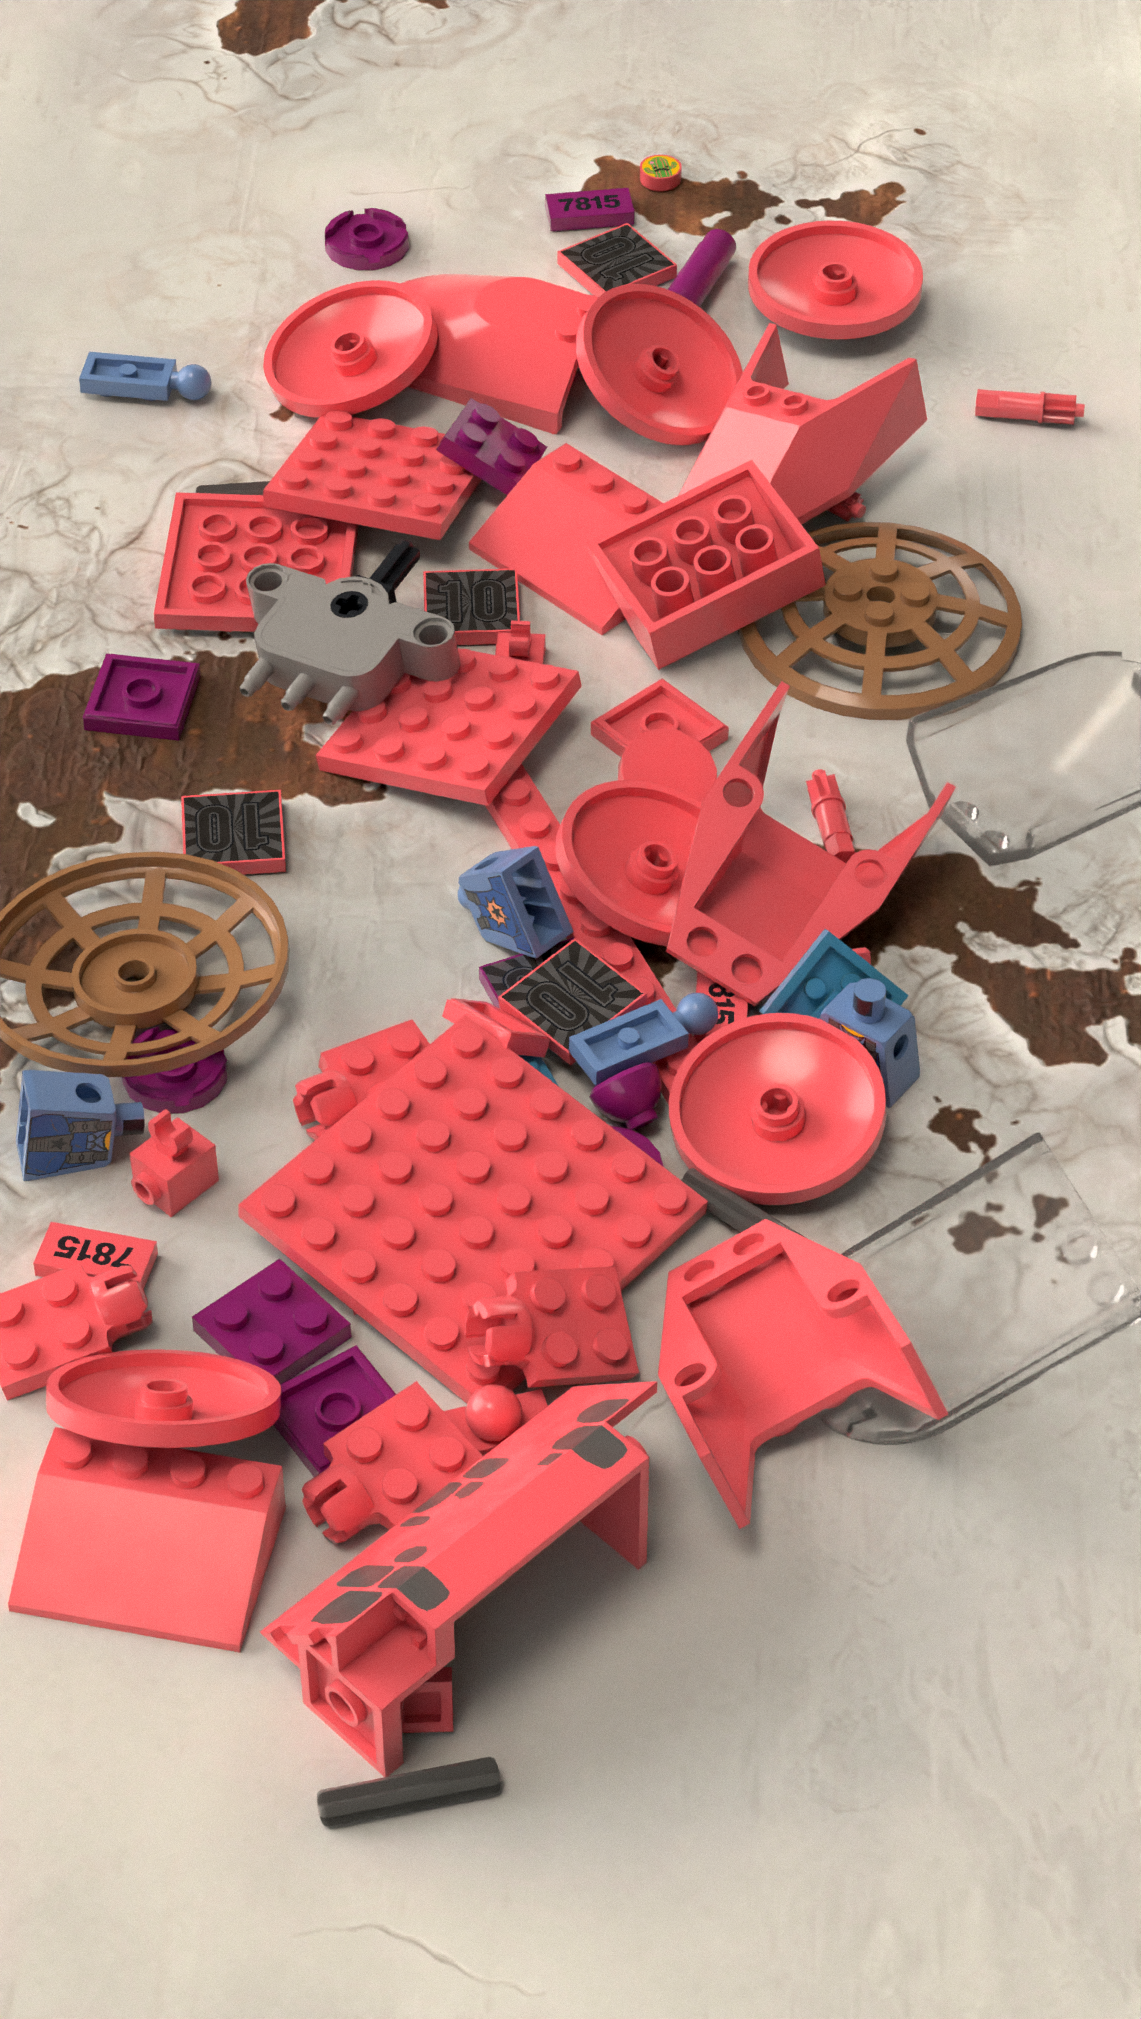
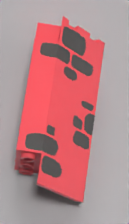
(393, 1608)

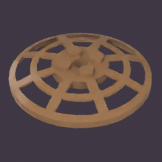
(911, 611)
(145, 953)

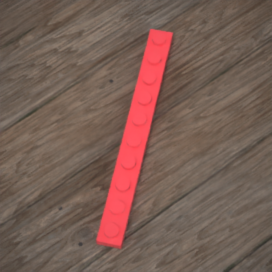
(529, 822)

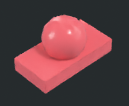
(495, 1414)

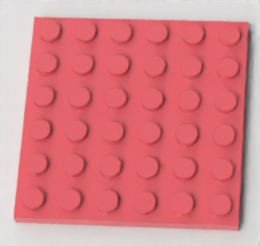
(455, 1184)

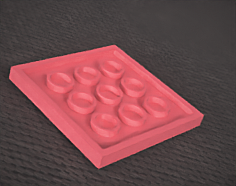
(372, 476)
(224, 537)
(456, 733)

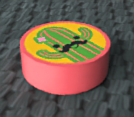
(660, 172)

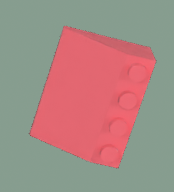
(545, 531)
(707, 563)
(148, 1540)

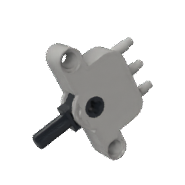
(344, 637)

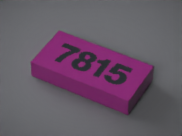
(589, 209)

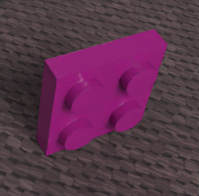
(491, 446)
(273, 1323)

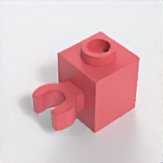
(173, 1164)

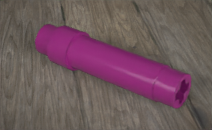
(704, 266)

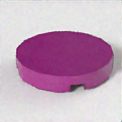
(366, 239)
(179, 1088)

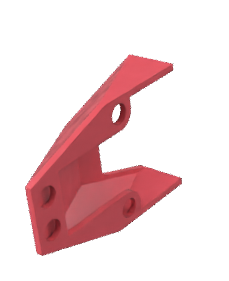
(807, 445)
(764, 892)
(770, 1338)

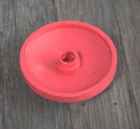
(835, 279)
(350, 348)
(657, 363)
(628, 854)
(778, 1108)
(163, 1398)

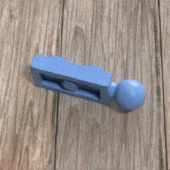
(142, 377)
(641, 1036)

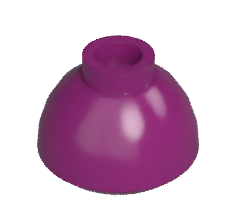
(630, 1096)

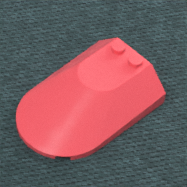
(503, 344)

